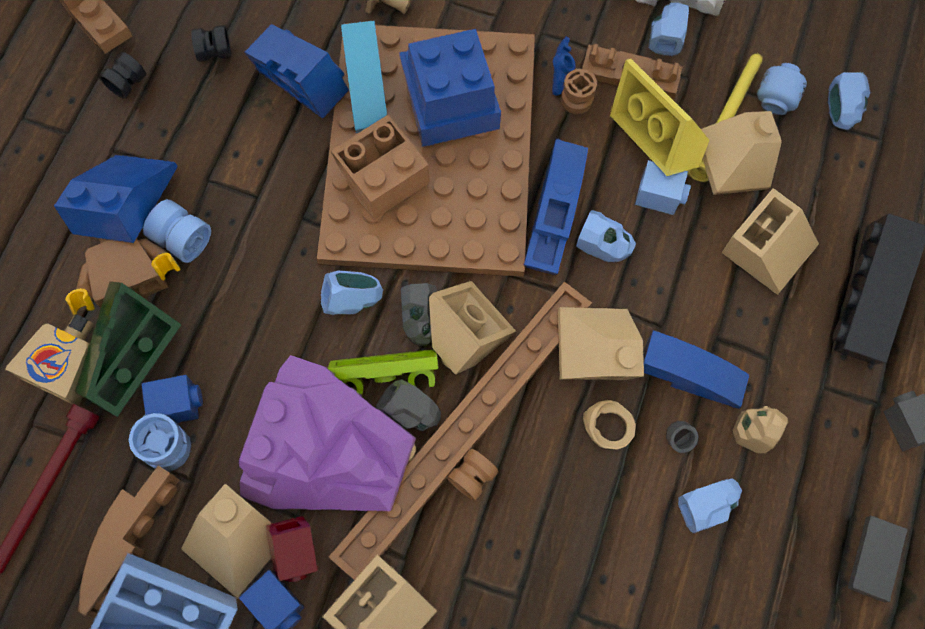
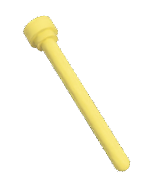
(732, 105)

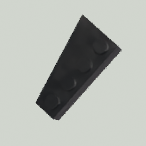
(879, 288)

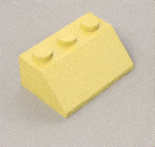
(657, 122)

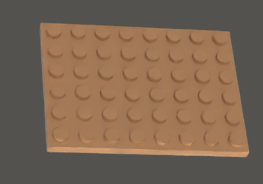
(478, 186)

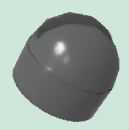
(679, 439)

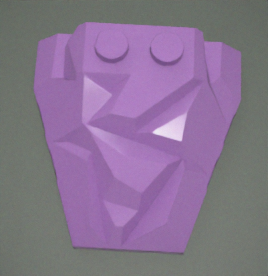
(321, 445)

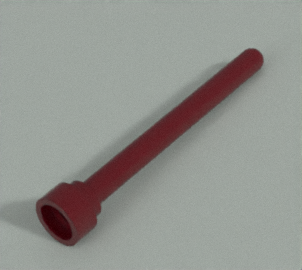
(78, 423)

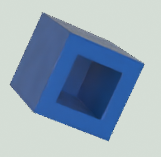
(173, 397)
(272, 603)

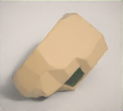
(759, 429)

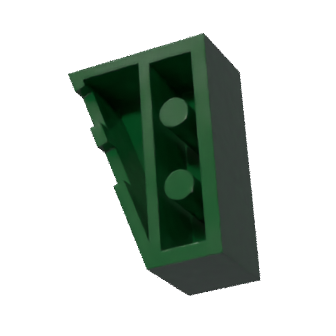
(123, 347)

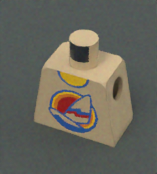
(54, 359)

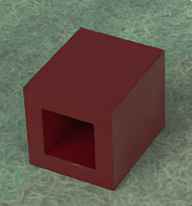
(291, 549)

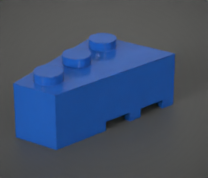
(298, 69)

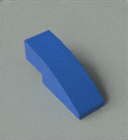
(694, 370)

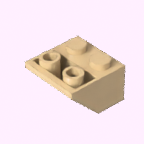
(772, 241)
(380, 601)

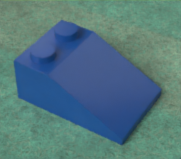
(114, 197)

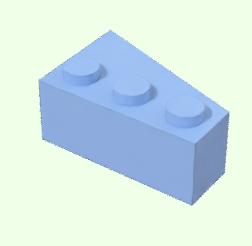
(162, 599)

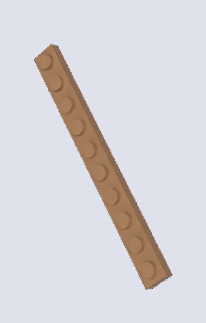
(458, 434)

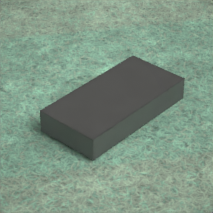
(877, 559)

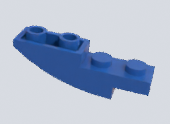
(556, 207)

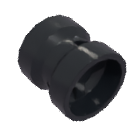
(211, 43)
(122, 75)

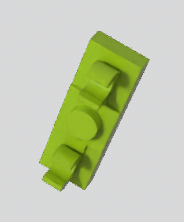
(386, 367)

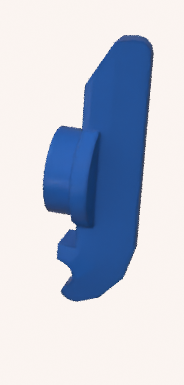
(563, 64)

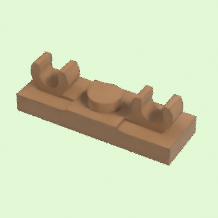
(609, 64)

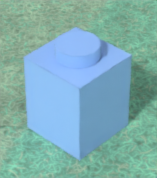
(662, 191)

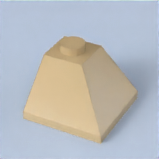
(742, 153)
(465, 326)
(599, 344)
(229, 541)

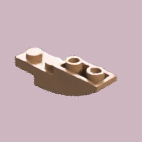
(98, 22)
(125, 522)

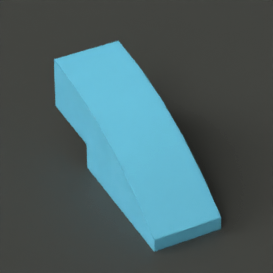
(364, 73)

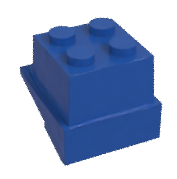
(450, 87)

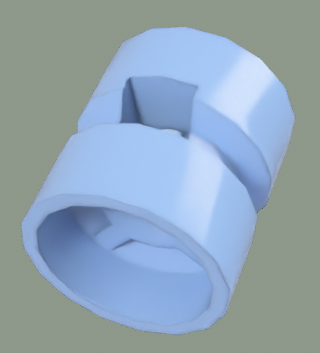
(173, 228)
(154, 436)

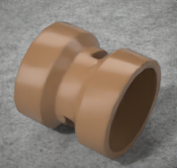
(578, 91)
(472, 474)

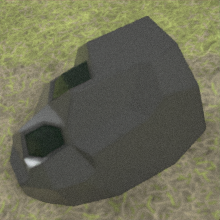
(417, 312)
(409, 406)

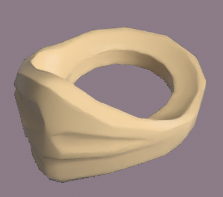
(605, 407)

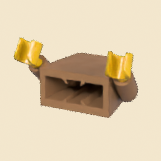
(135, 264)

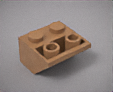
(381, 166)

